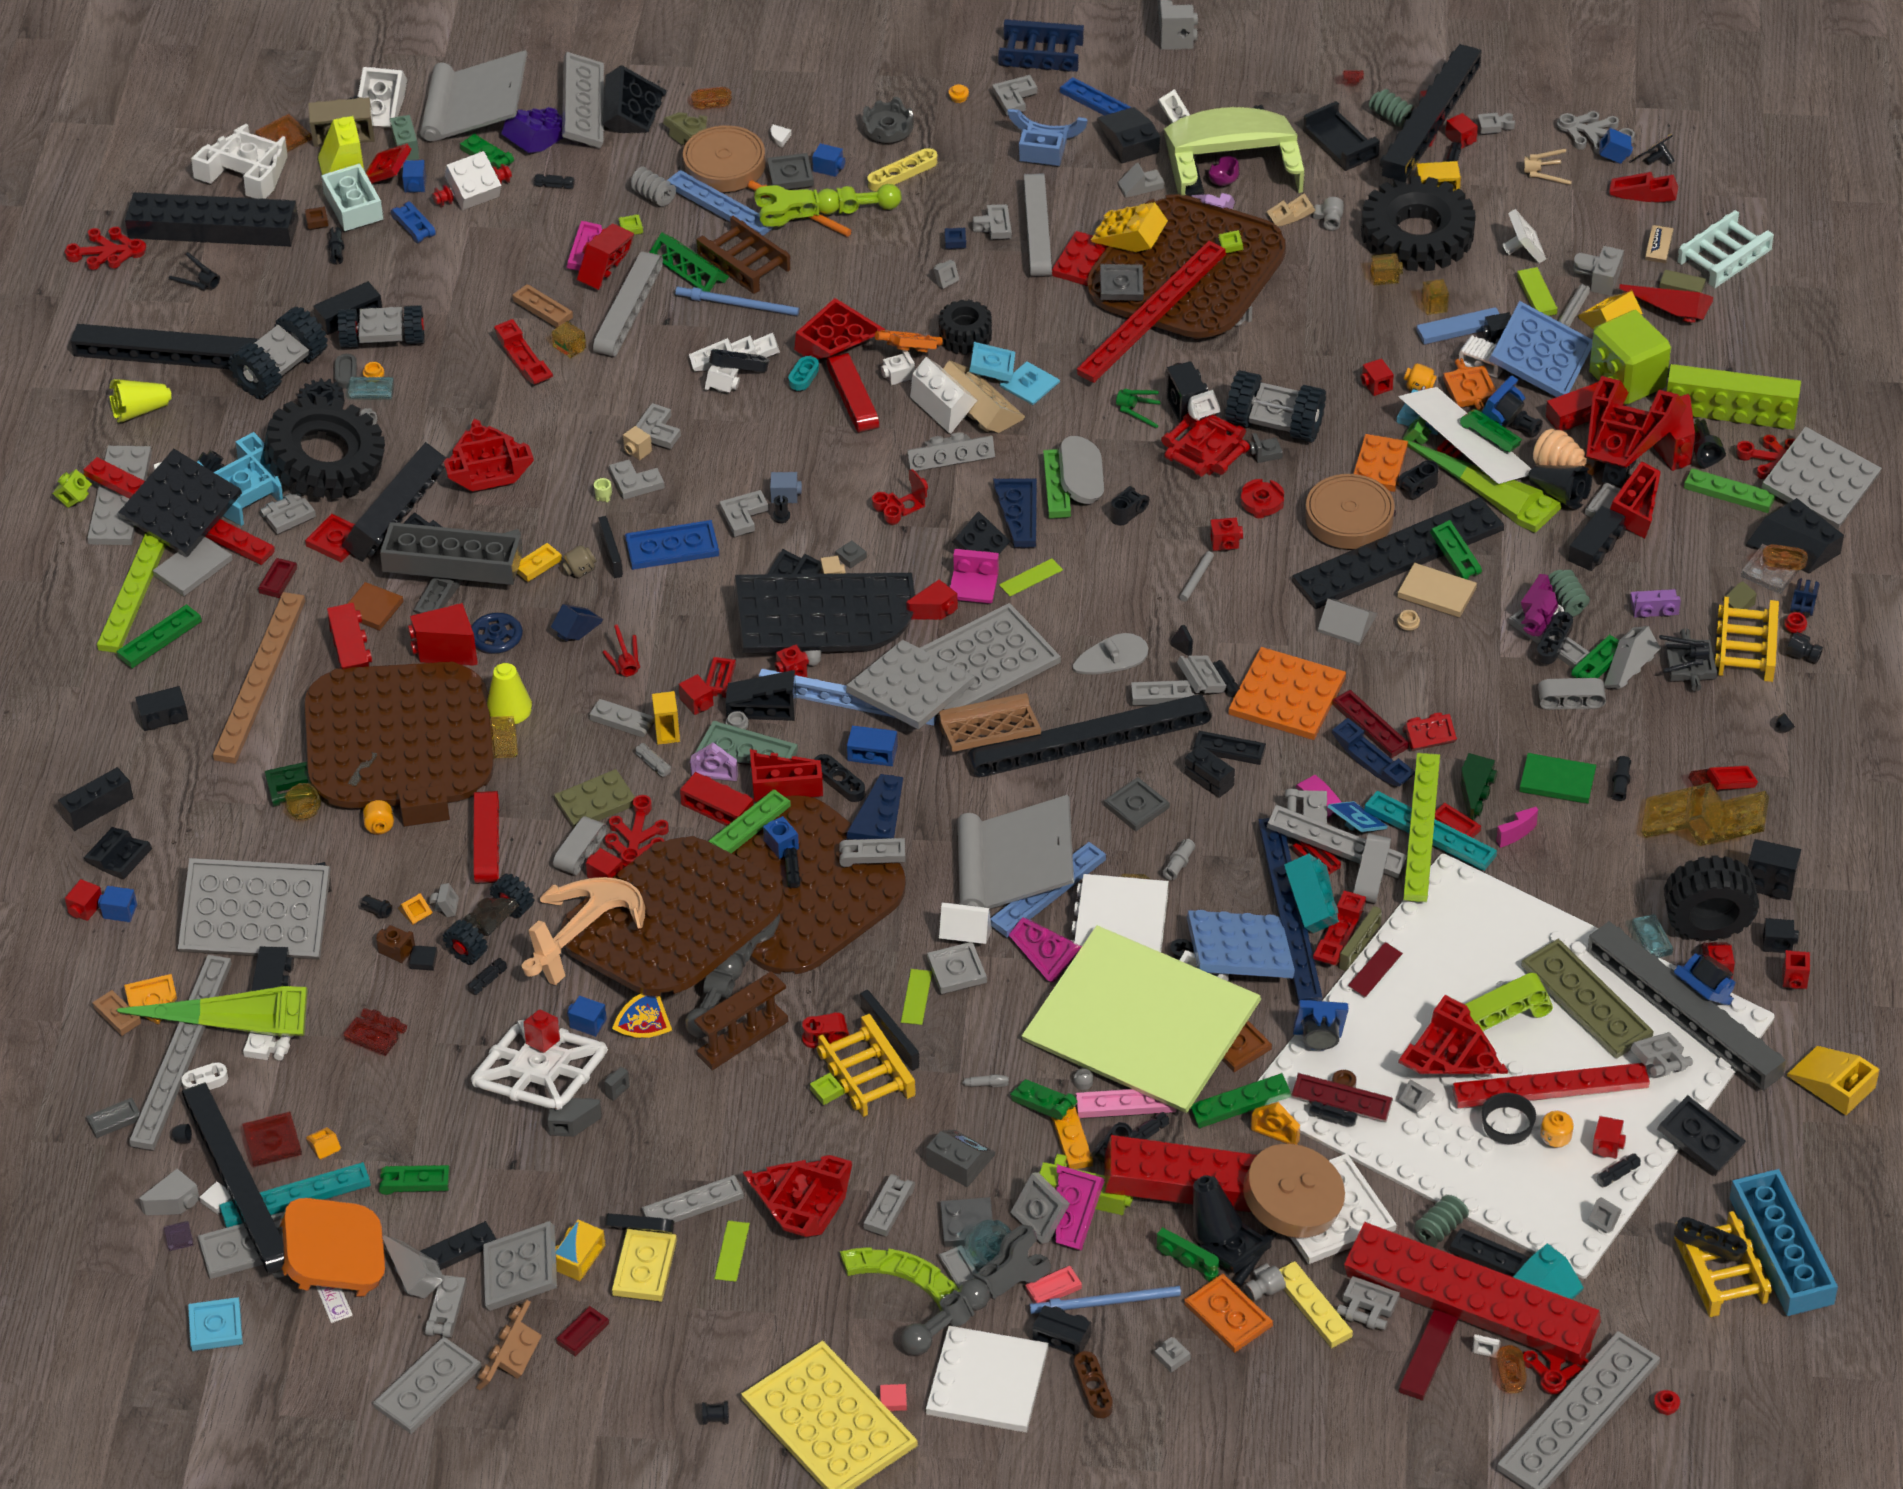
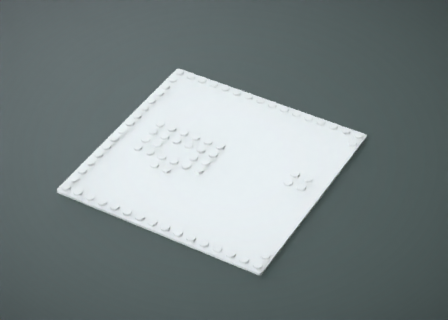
(1527, 1191)

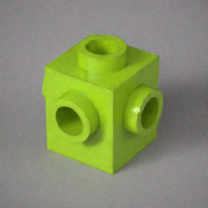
(72, 488)

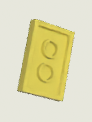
(644, 1265)

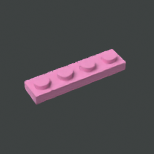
(1118, 1104)

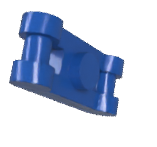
(413, 220)

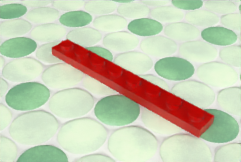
(1554, 1084)

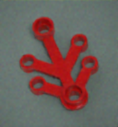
(129, 248)
(1746, 450)
(642, 806)
(1554, 1373)

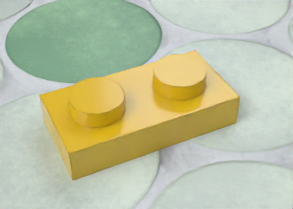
(538, 562)

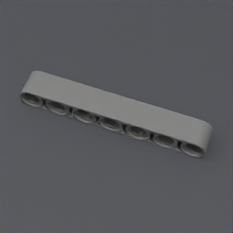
(1037, 225)
(628, 304)

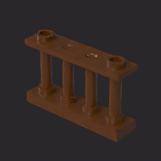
(738, 269)
(747, 1032)

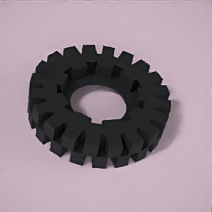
(348, 474)

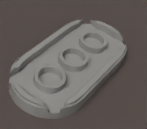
(1081, 469)

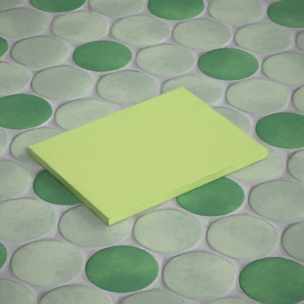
(1141, 1018)

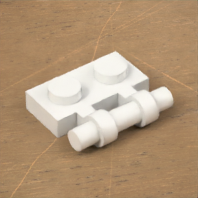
(261, 1045)

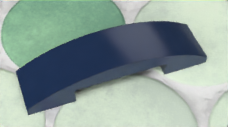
(1369, 756)

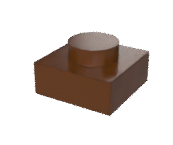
(316, 217)

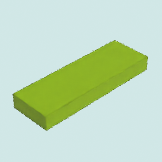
(1537, 291)

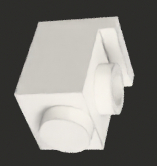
(898, 368)
(722, 378)

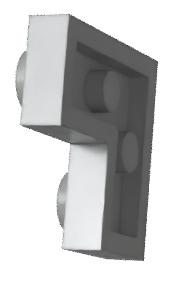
(1011, 92)
(654, 424)
(632, 483)
(739, 511)

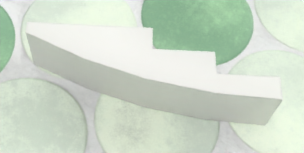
(763, 346)

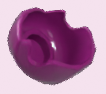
(1225, 172)

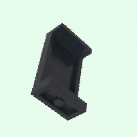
(1339, 137)

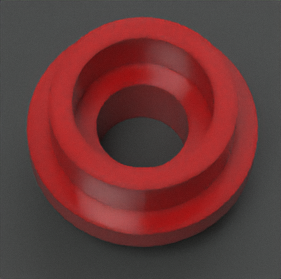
(1795, 622)
(1664, 1407)

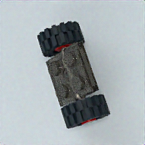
(508, 899)

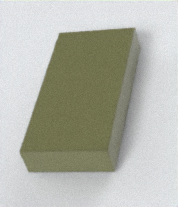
(1681, 281)

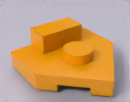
(151, 992)
(1276, 1123)

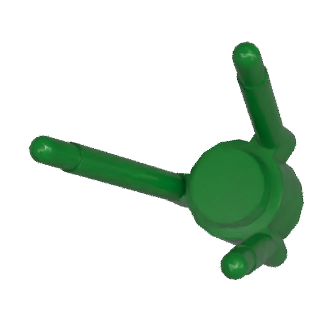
(1128, 398)

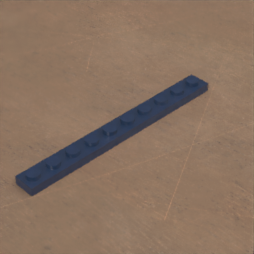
(1277, 854)

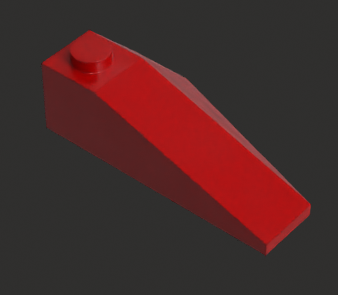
(1680, 303)

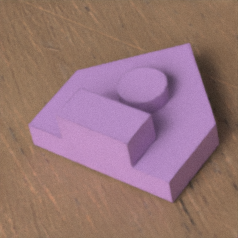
(1224, 201)
(714, 763)

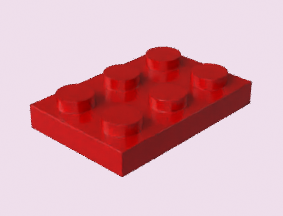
(1078, 258)

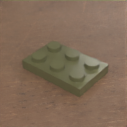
(595, 798)

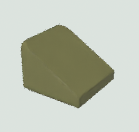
(1742, 596)

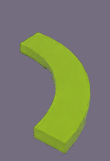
(901, 1265)

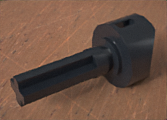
(1708, 448)

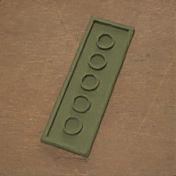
(1587, 998)

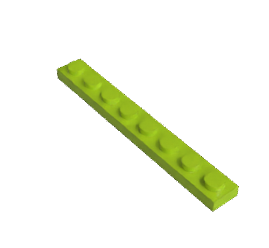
(131, 594)
(1421, 827)

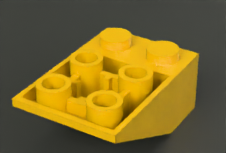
(1131, 227)
(1836, 1077)

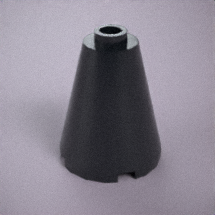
(1562, 482)
(1213, 1213)

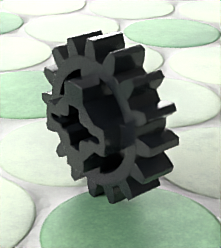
(322, 389)

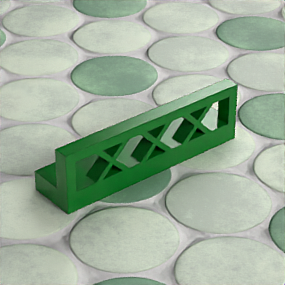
(693, 258)

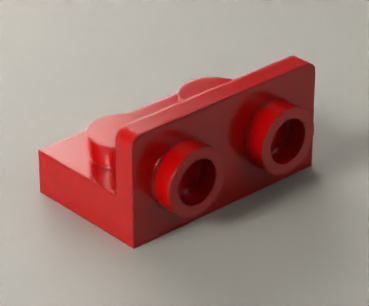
(1430, 731)

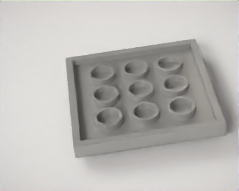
(1822, 476)
(910, 684)

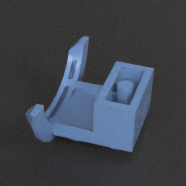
(1043, 142)

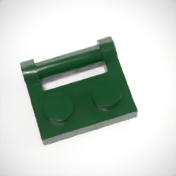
(284, 779)

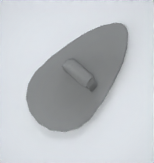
(1112, 655)

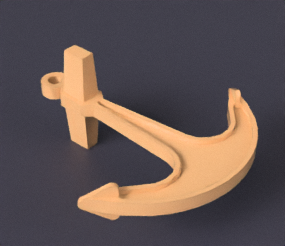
(603, 894)

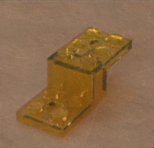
(1705, 814)

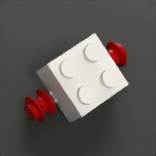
(472, 181)

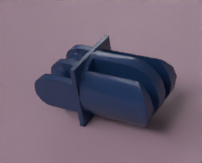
(1804, 600)

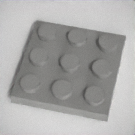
(520, 1266)

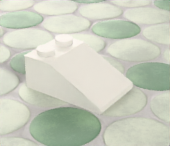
(386, 93)

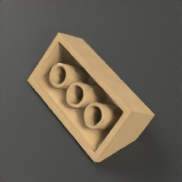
(992, 408)

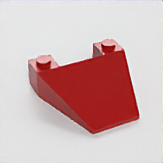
(1625, 433)

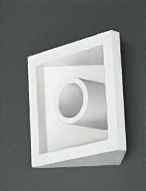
(965, 923)

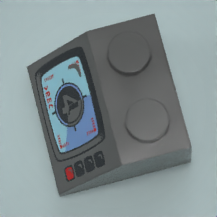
(957, 1156)

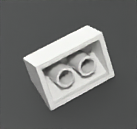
(940, 395)

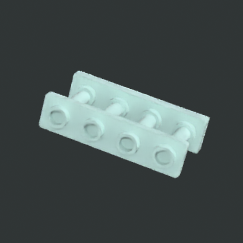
(1729, 264)

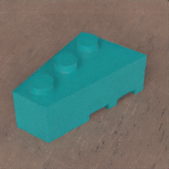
(1312, 892)

